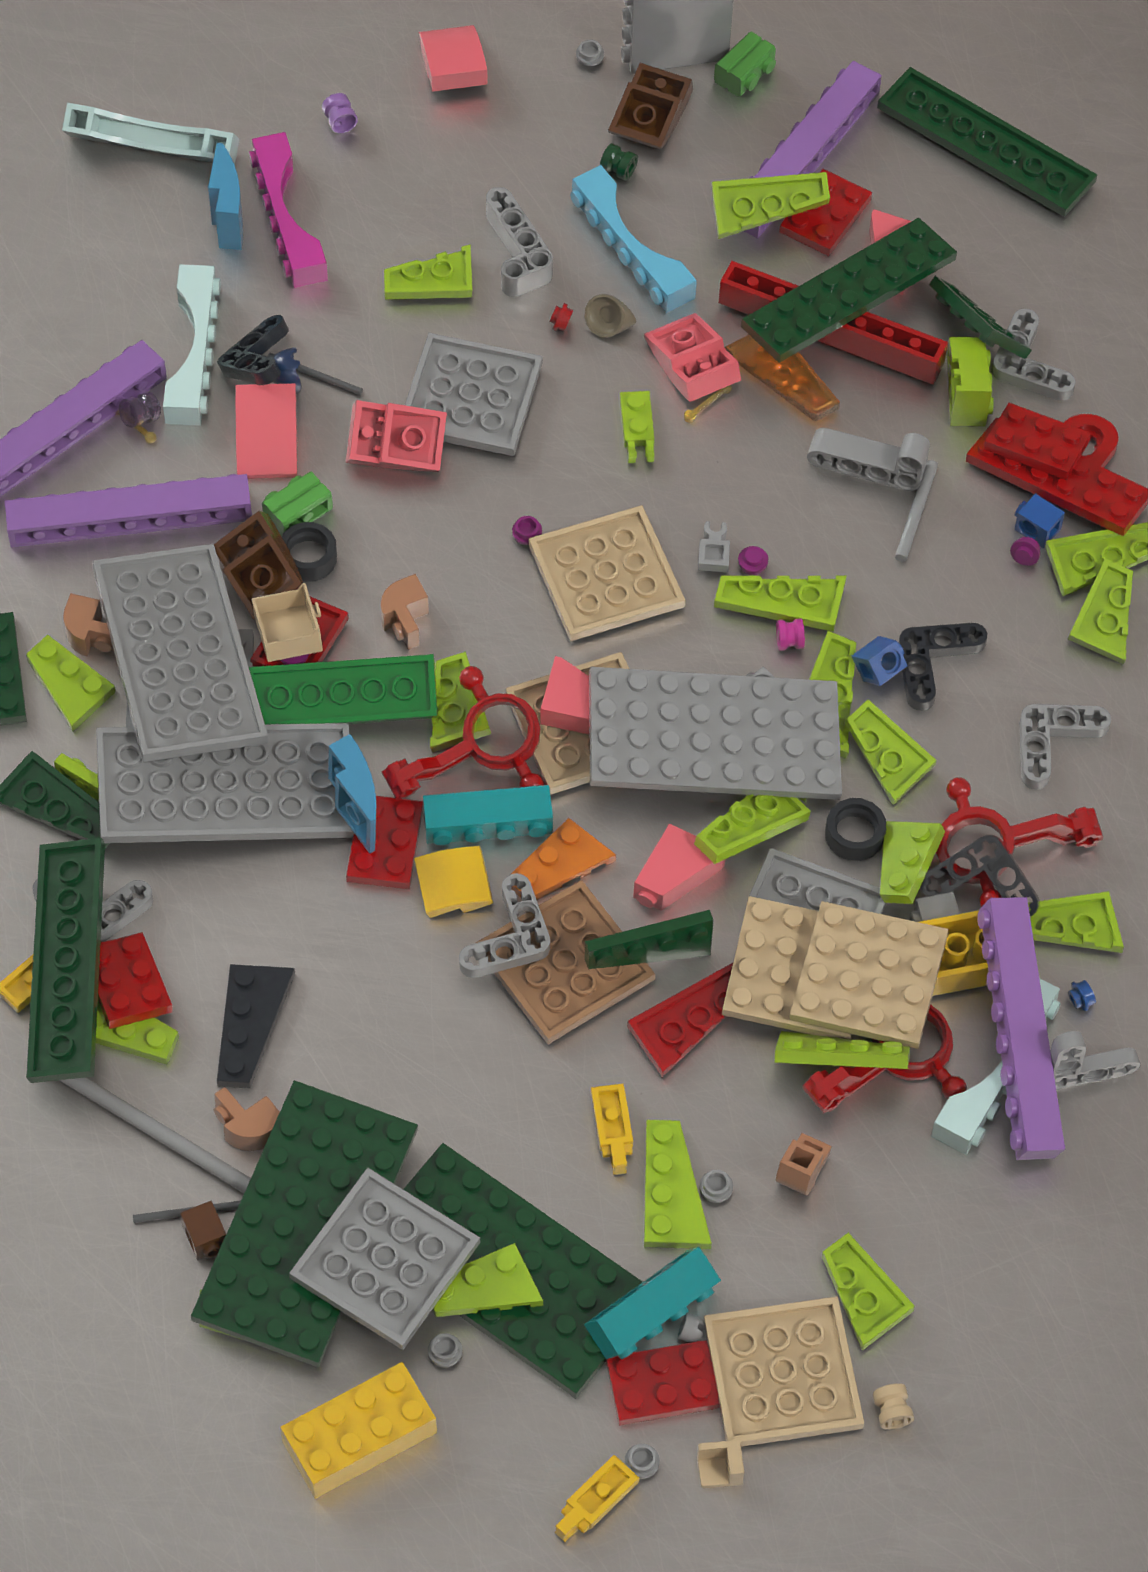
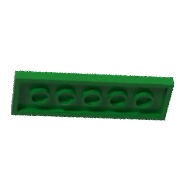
(347, 691)

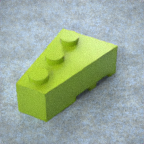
(969, 381)

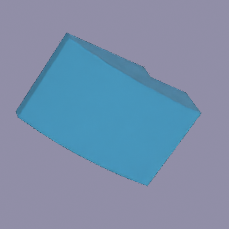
(225, 200)
(353, 789)

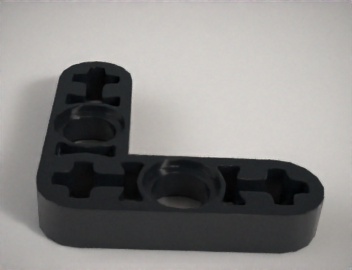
(246, 357)
(928, 648)
(990, 865)

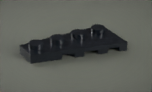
(249, 1019)

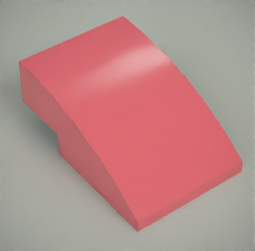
(453, 58)
(693, 357)
(266, 430)
(396, 436)

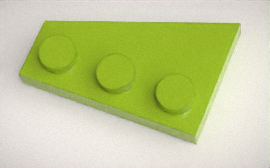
(453, 705)
(889, 750)
(906, 858)
(1078, 922)
(865, 1291)

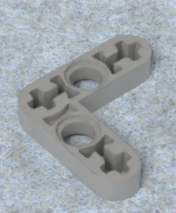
(1028, 365)
(1048, 726)
(136, 906)
(519, 941)
(1074, 1068)

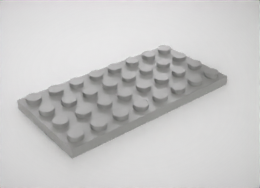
(179, 653)
(714, 733)
(221, 794)

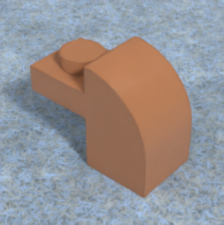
(401, 605)
(84, 625)
(245, 1128)
(802, 1163)

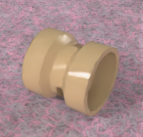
(893, 1406)

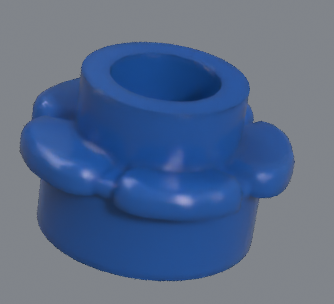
(1081, 995)

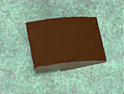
(651, 106)
(257, 560)

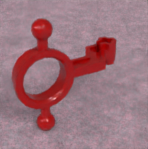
(404, 777)
(1079, 827)
(831, 1089)

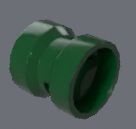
(619, 162)

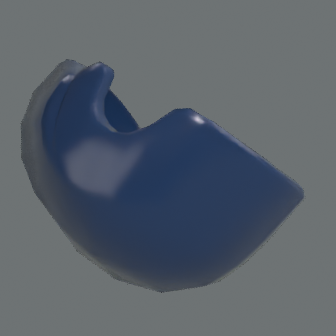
(288, 368)

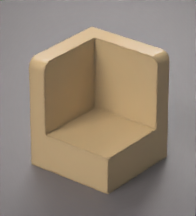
(720, 1464)

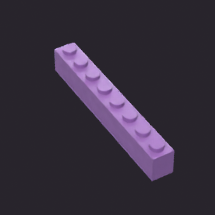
(822, 126)
(77, 413)
(128, 510)
(1021, 1029)

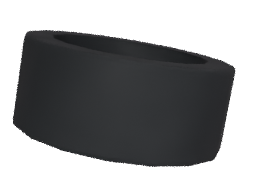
(317, 533)
(855, 808)

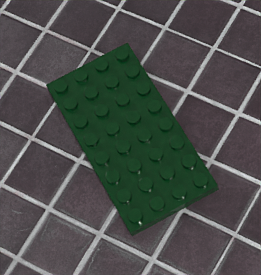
(299, 1182)
(567, 1271)

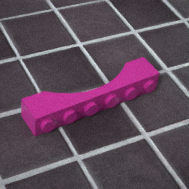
(302, 252)

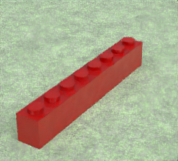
(865, 336)

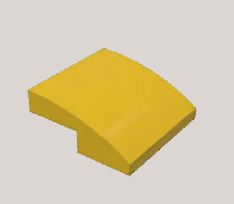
(453, 880)

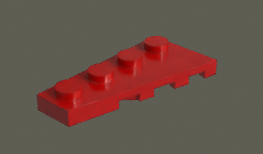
(681, 1021)

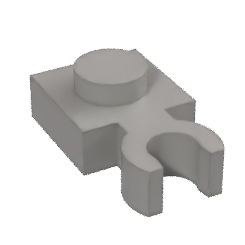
(714, 550)

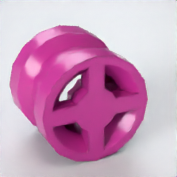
(790, 634)

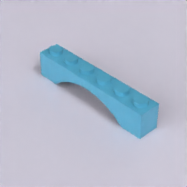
(664, 277)

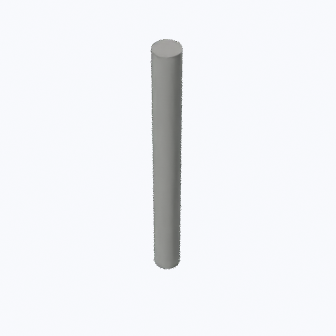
(916, 511)

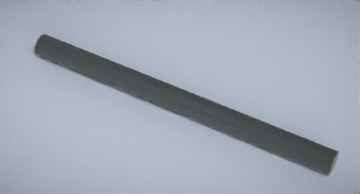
(326, 378)
(176, 1212)

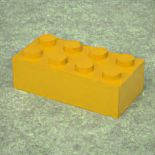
(962, 958)
(358, 1430)

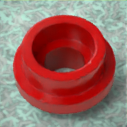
(561, 317)

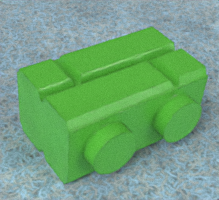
(745, 64)
(299, 502)

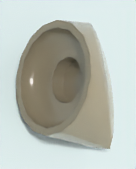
(608, 316)

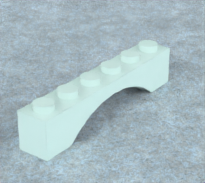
(147, 135)
(185, 390)
(965, 1113)

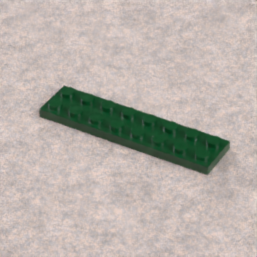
(987, 141)
(848, 289)
(66, 961)

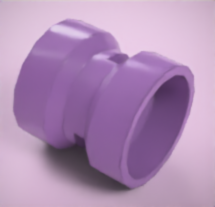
(340, 114)

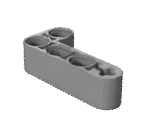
(531, 259)
(871, 459)

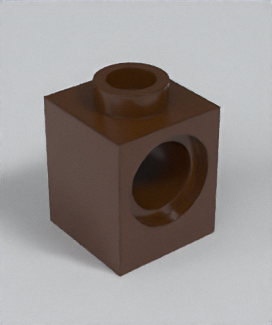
(203, 1230)

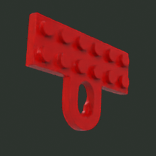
(1090, 488)

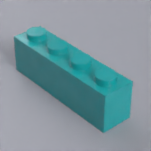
(488, 815)
(653, 1303)

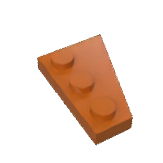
(561, 858)

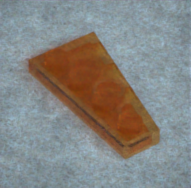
(790, 379)

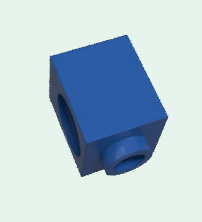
(1038, 519)
(869, 660)

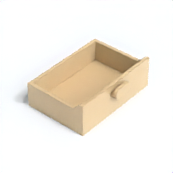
(288, 624)

